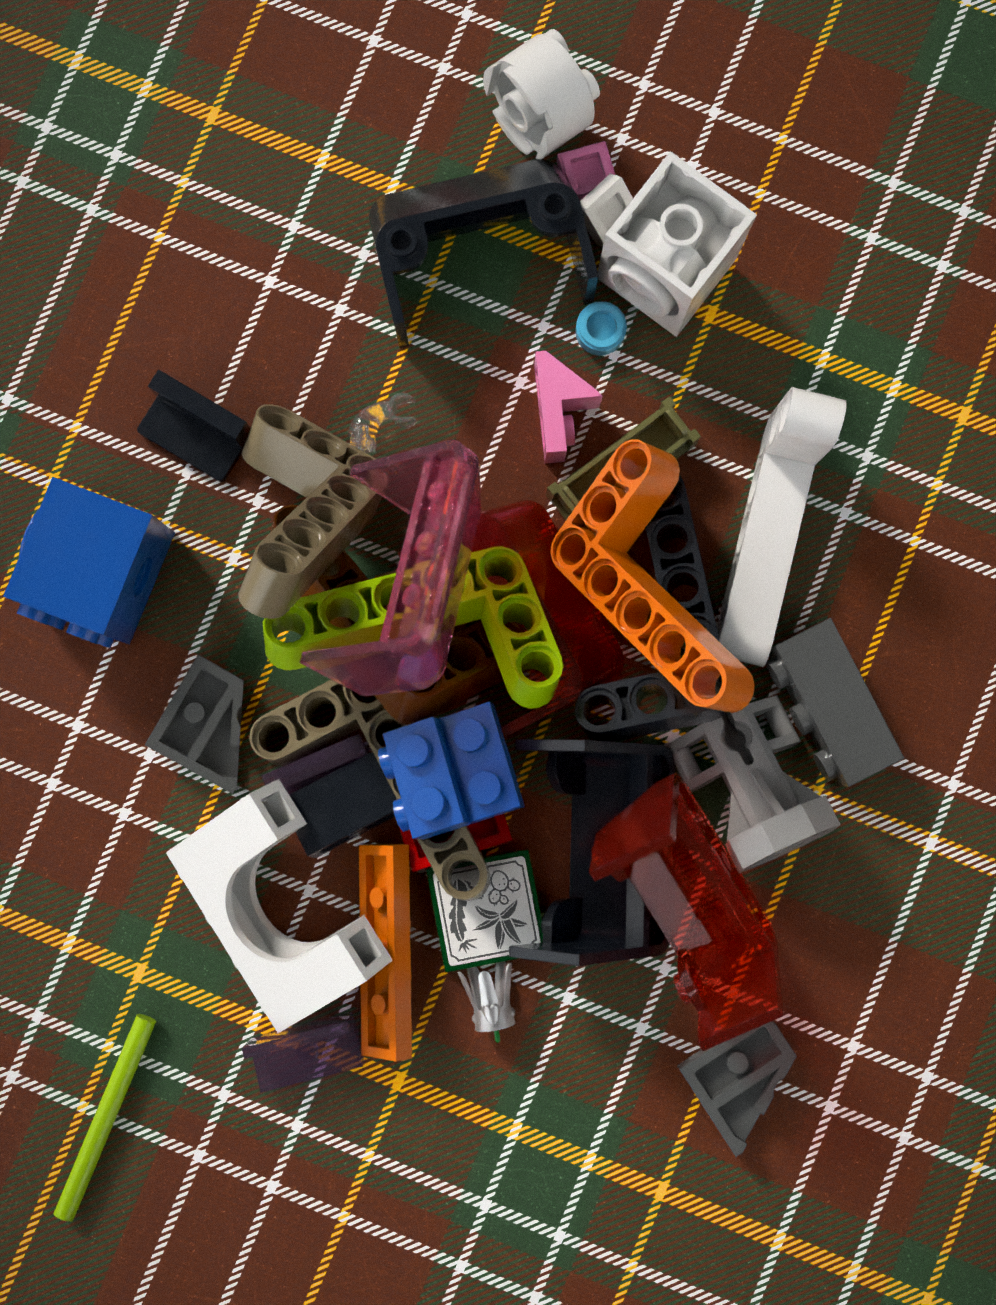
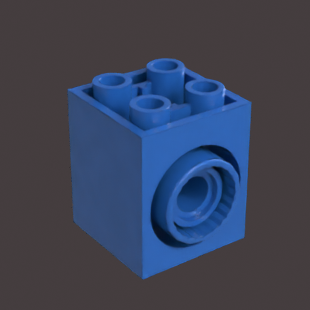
(88, 564)

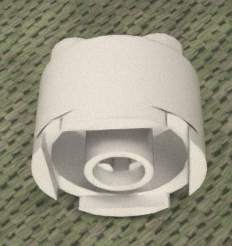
(541, 94)

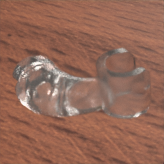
(367, 422)

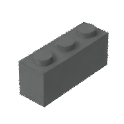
(833, 705)

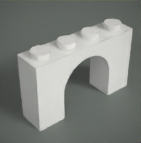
(283, 973)

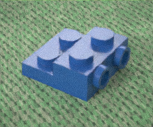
(450, 772)

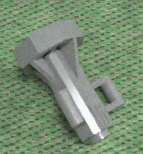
(767, 807)

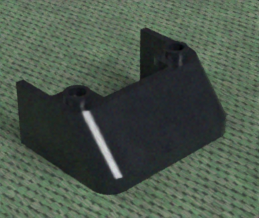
(532, 189)
(605, 916)

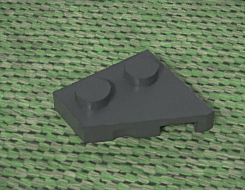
(203, 724)
(739, 1080)

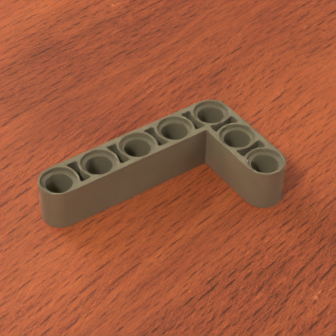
(318, 528)
(372, 720)

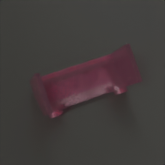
(445, 504)

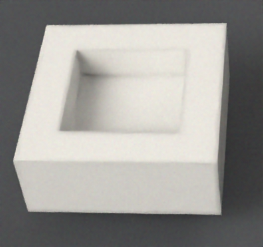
(604, 206)

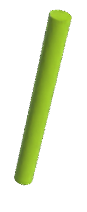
(104, 1118)

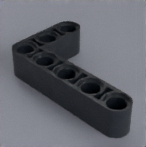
(625, 695)

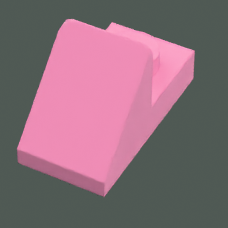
(560, 392)

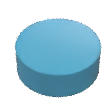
(600, 328)

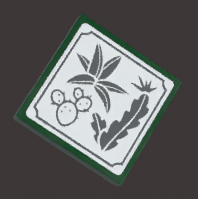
(484, 928)

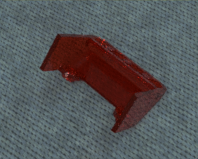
(579, 629)
(701, 906)

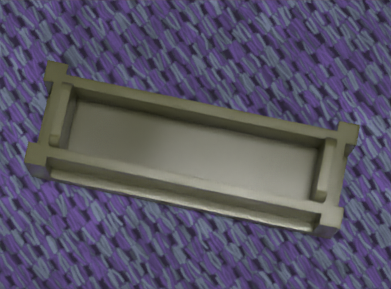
(661, 429)

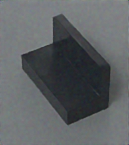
(193, 427)
(343, 805)

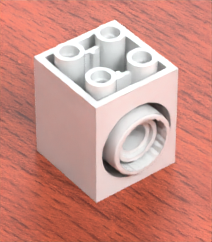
(673, 243)

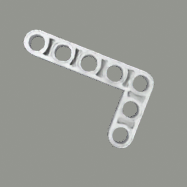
(793, 442)

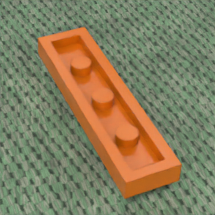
(387, 994)

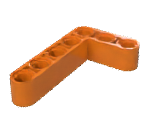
(594, 555)

